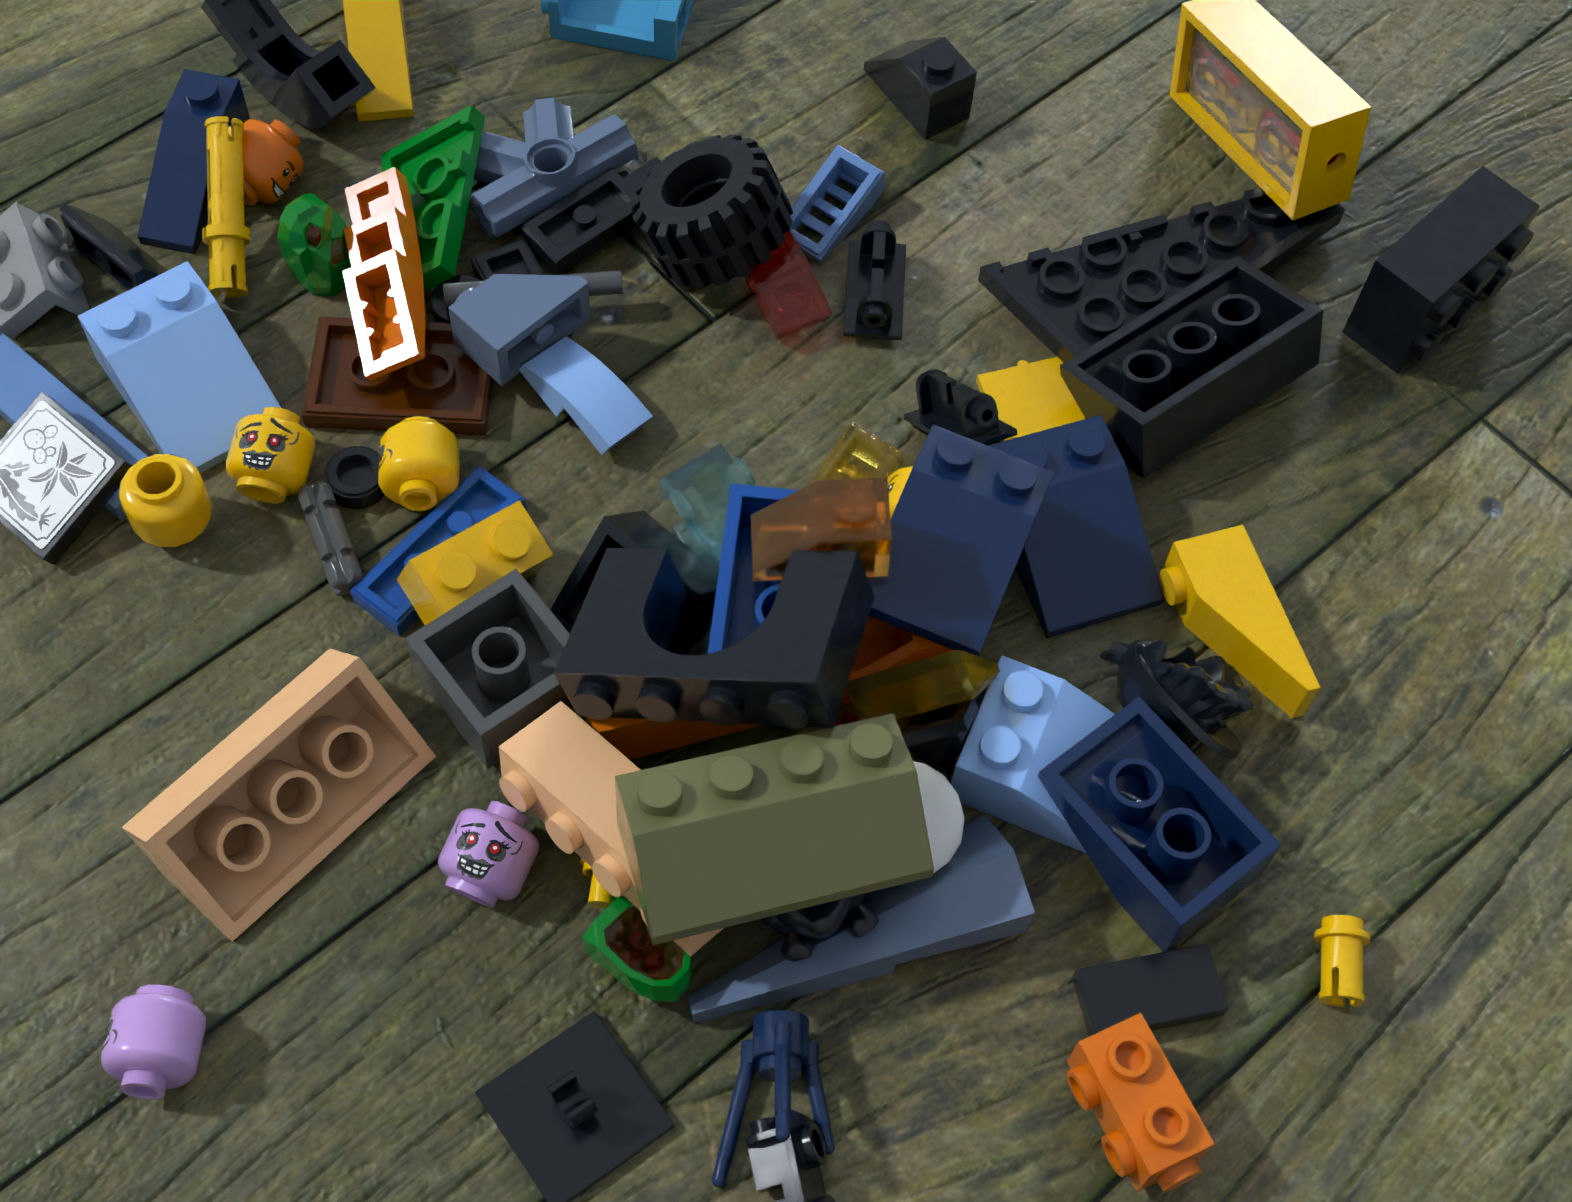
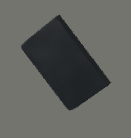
(109, 248)

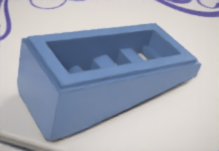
(852, 170)

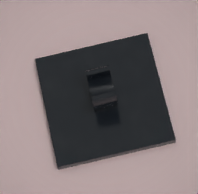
(574, 1110)

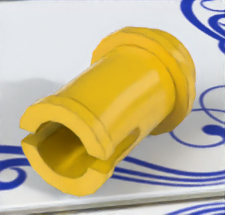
(1342, 959)

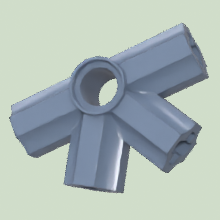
(544, 168)

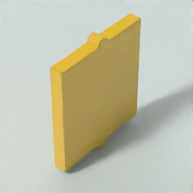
(1031, 396)

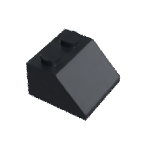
(643, 531)

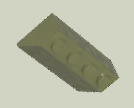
(773, 827)

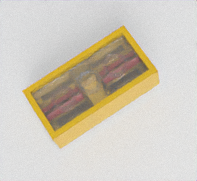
(1269, 103)

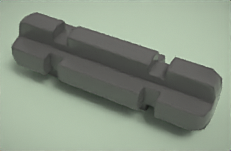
(330, 537)

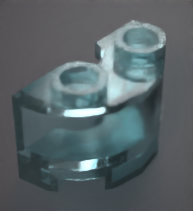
(701, 498)

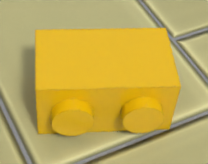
(473, 561)

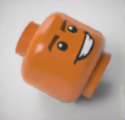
(269, 160)

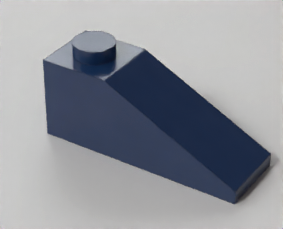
(177, 187)

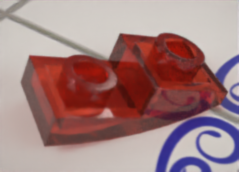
(788, 290)

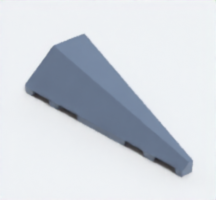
(963, 904)

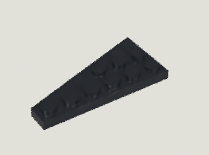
(1123, 272)

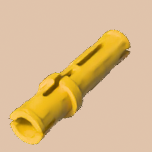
(226, 224)

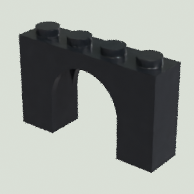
(780, 674)

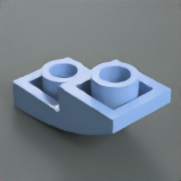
(588, 390)

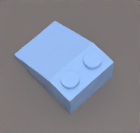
(178, 364)
(1017, 733)

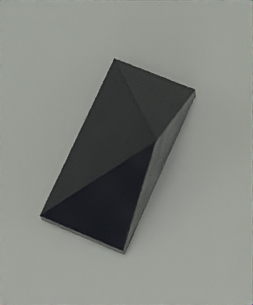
(940, 732)

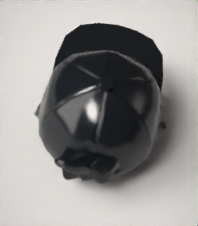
(1182, 693)

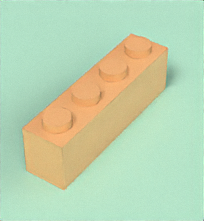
(568, 782)

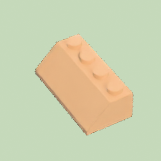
(281, 792)

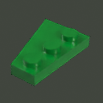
(440, 181)

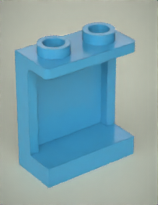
(628, 26)

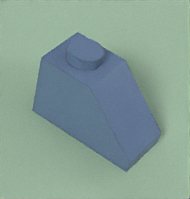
(517, 318)

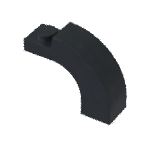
(283, 68)

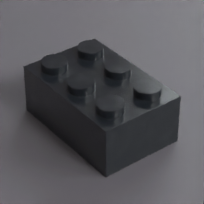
(1441, 270)

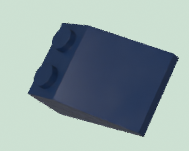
(957, 539)
(1088, 542)
(1157, 823)

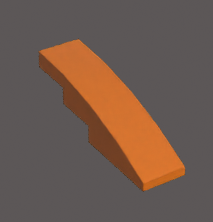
(385, 274)

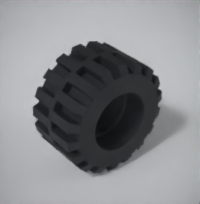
(712, 211)

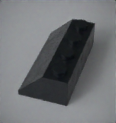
(1195, 362)

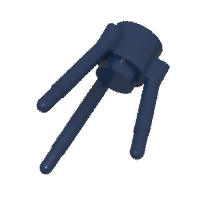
(781, 1053)

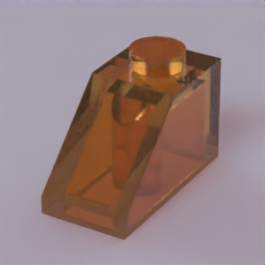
(824, 518)

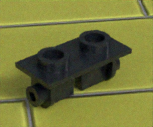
(875, 284)
(957, 409)
(789, 1163)

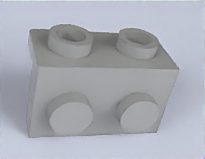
(35, 270)

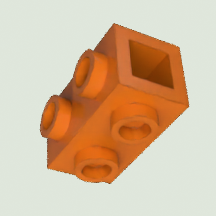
(1140, 1106)

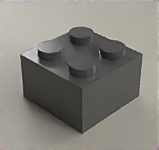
(492, 663)

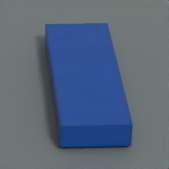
(470, 503)

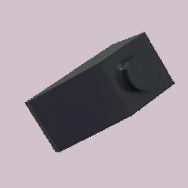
(926, 83)

